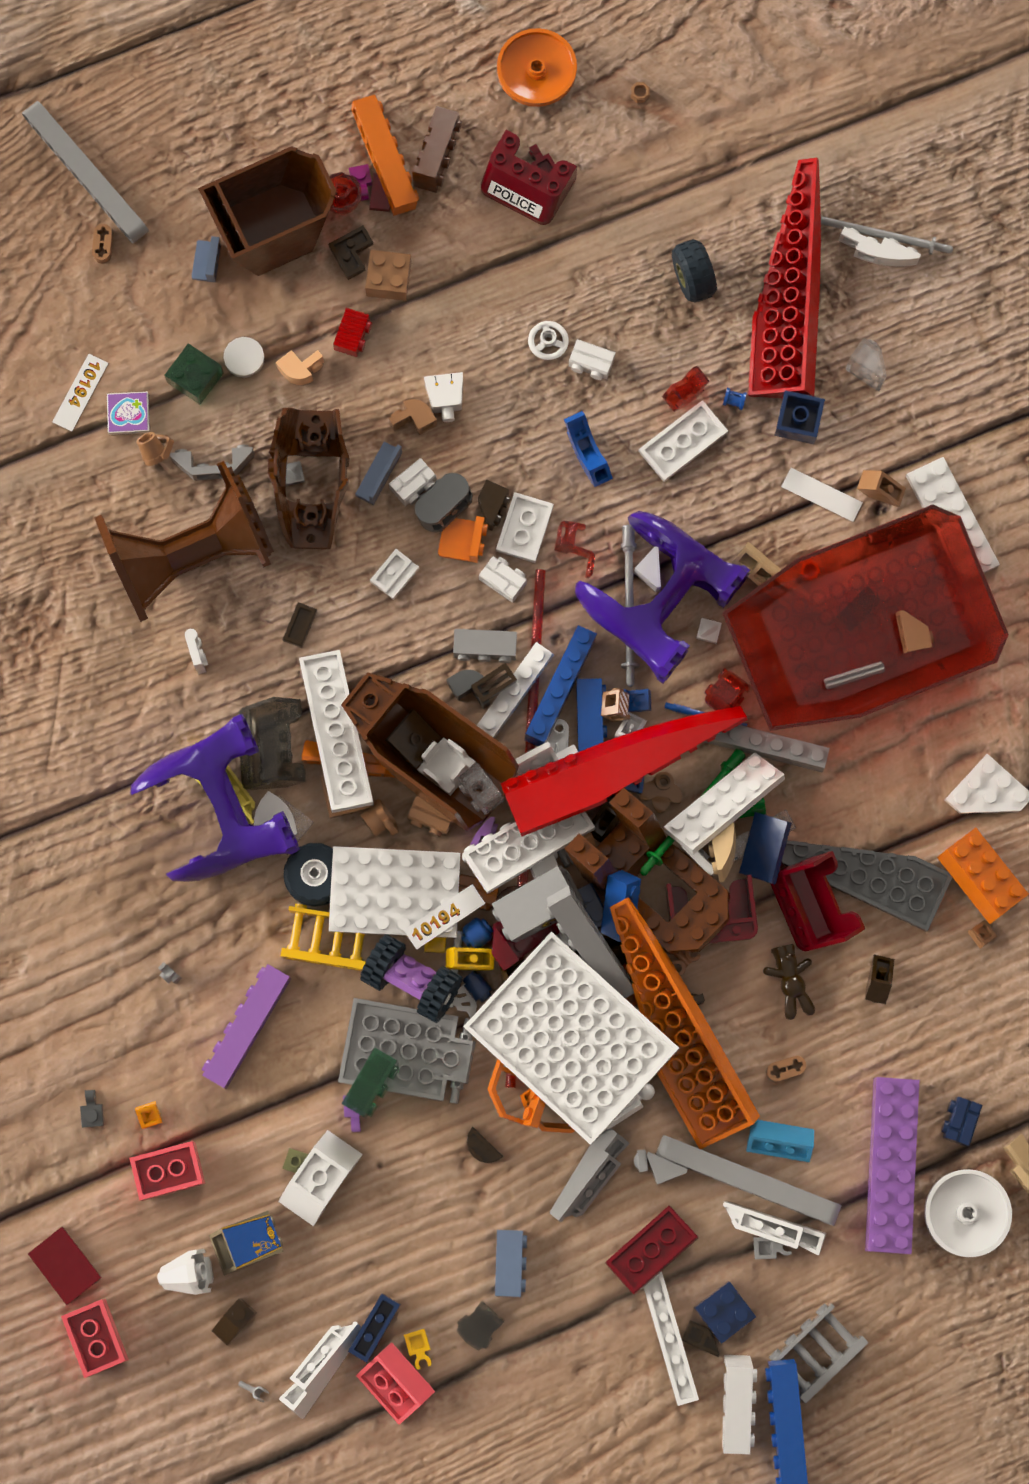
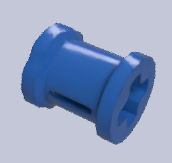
(734, 398)

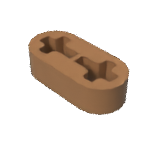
(107, 243)
(788, 1073)

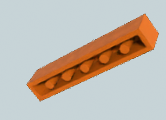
(384, 154)

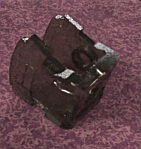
(479, 1326)

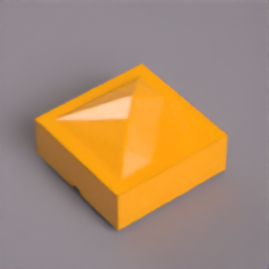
(148, 1115)

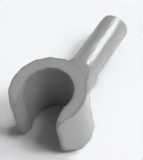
(255, 1391)

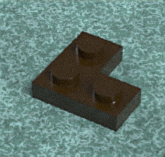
(346, 250)

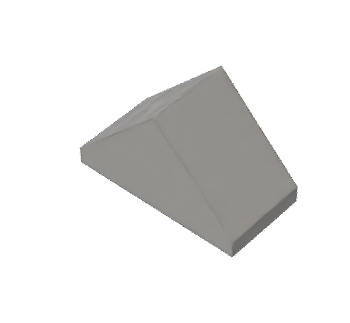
(664, 1169)

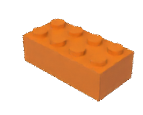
(982, 875)

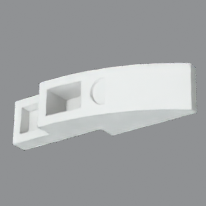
(887, 253)

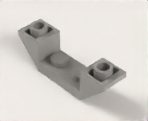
(184, 460)

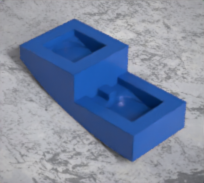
(639, 700)

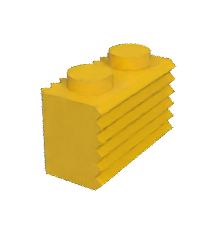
(469, 958)

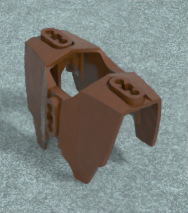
(294, 438)

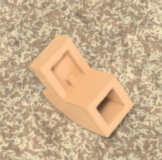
(297, 371)

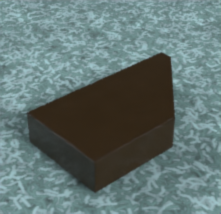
(700, 1337)

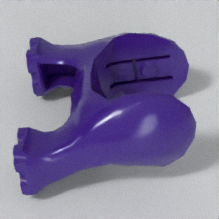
(642, 624)
(208, 764)

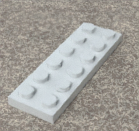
(937, 486)
(724, 803)

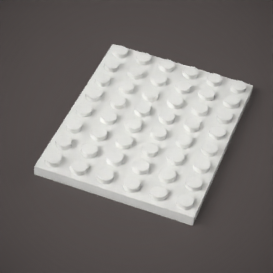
(571, 1038)

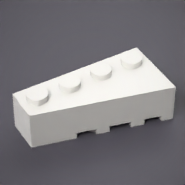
(738, 1404)

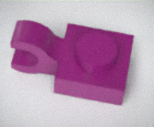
(363, 175)

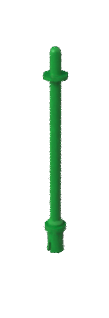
(654, 858)

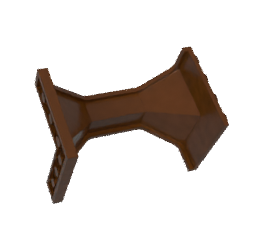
(151, 565)

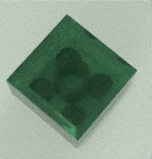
(194, 374)

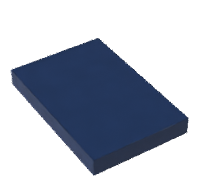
(765, 848)

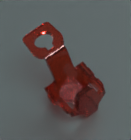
(566, 544)

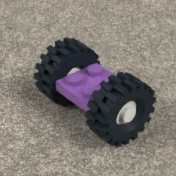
(390, 965)

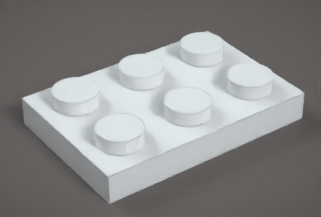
(524, 527)

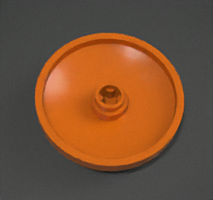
(536, 67)

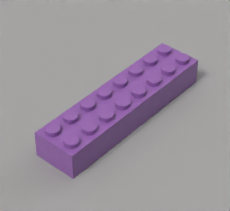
(892, 1165)

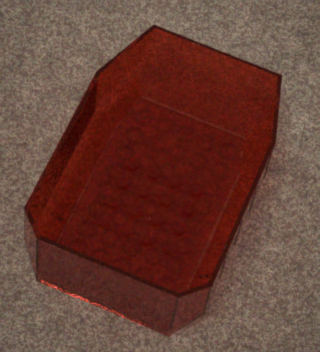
(840, 615)

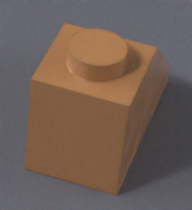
(881, 487)
(913, 633)

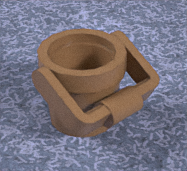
(153, 449)

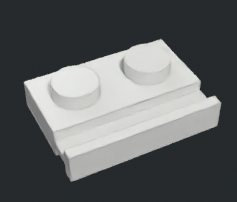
(394, 574)

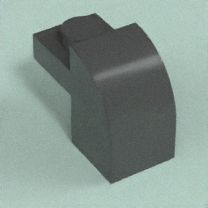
(461, 685)

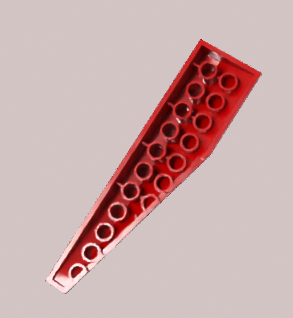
(789, 304)
(593, 774)

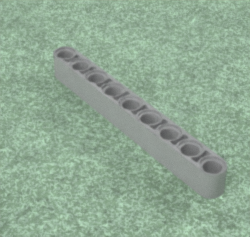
(85, 172)
(748, 1180)

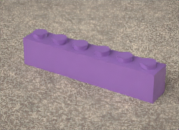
(246, 1027)

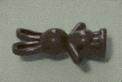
(792, 984)

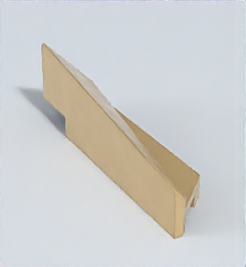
(760, 566)

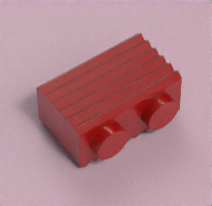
(352, 332)

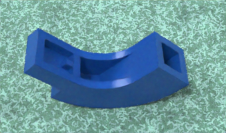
(586, 449)

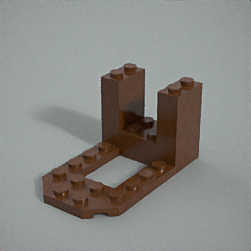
(627, 850)

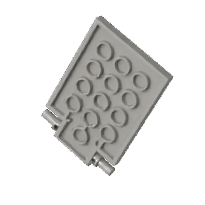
(424, 1049)

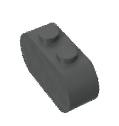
(443, 502)

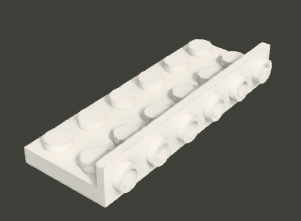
(510, 854)

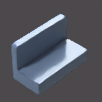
(206, 260)

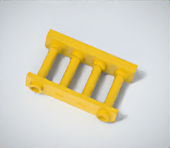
(314, 954)

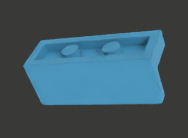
(781, 1140)

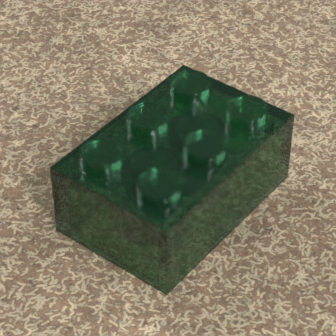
(371, 1083)

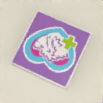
(128, 413)

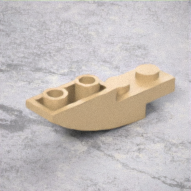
(723, 850)

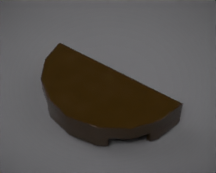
(481, 1148)

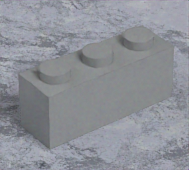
(484, 645)

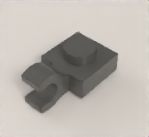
(91, 1114)

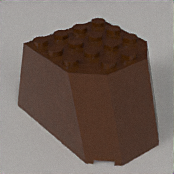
(271, 208)

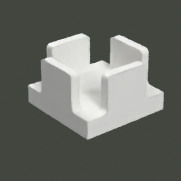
(445, 763)

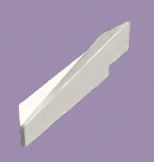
(775, 1228)
(319, 1368)

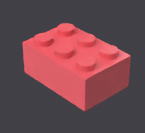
(167, 1171)
(94, 1338)

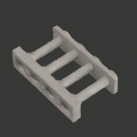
(838, 1359)

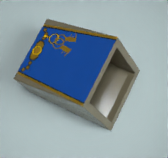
(246, 1242)

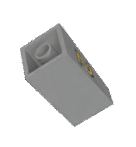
(525, 910)

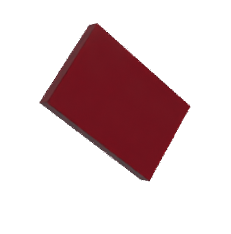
(64, 1265)

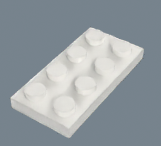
(683, 441)

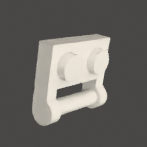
(198, 656)

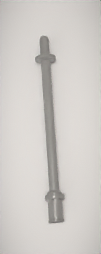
(931, 245)
(629, 547)

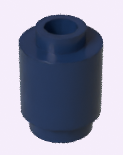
(477, 986)

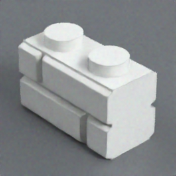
(591, 360)
(413, 482)
(503, 578)

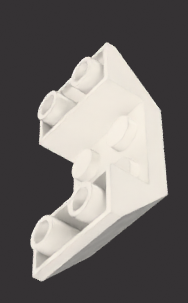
(319, 1177)

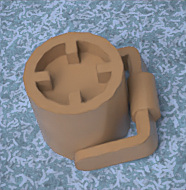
(379, 819)

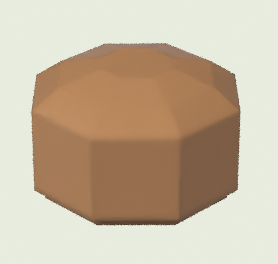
(640, 92)

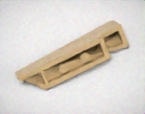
(1019, 1153)

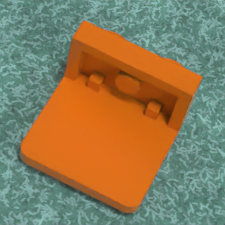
(463, 539)

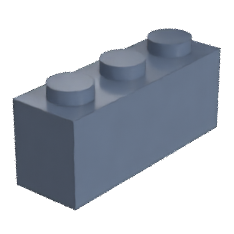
(510, 1263)

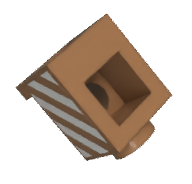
(615, 705)

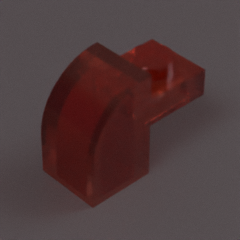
(686, 390)

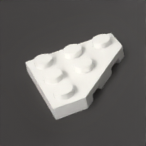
(988, 790)

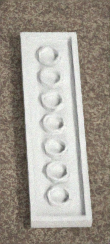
(335, 732)

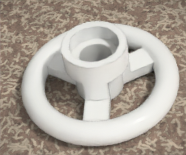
(547, 332)

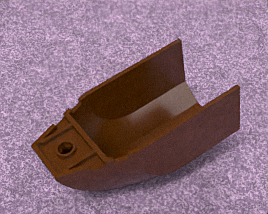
(378, 708)

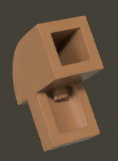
(415, 412)

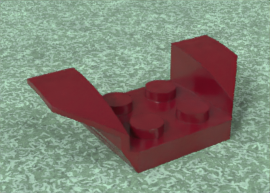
(509, 952)

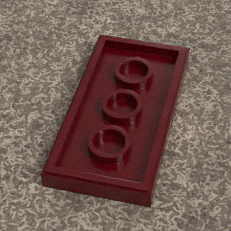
(651, 1250)

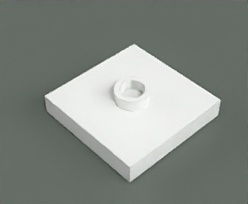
(701, 858)

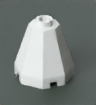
(188, 1273)

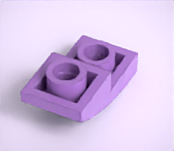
(487, 828)

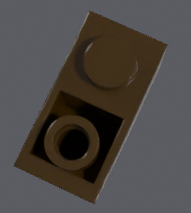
(491, 502)

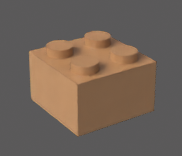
(388, 275)

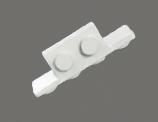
(540, 757)

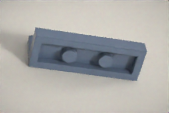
(379, 473)

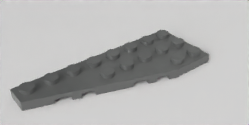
(887, 881)

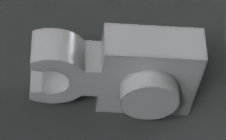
(168, 974)
(767, 1248)

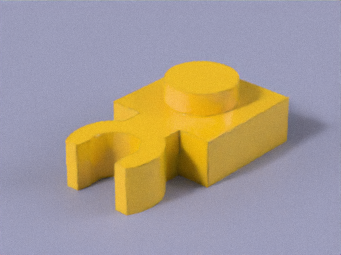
(417, 1344)

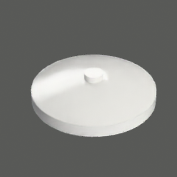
(968, 1213)

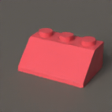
(395, 1383)

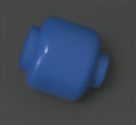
(477, 933)

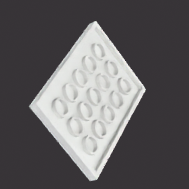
(389, 888)

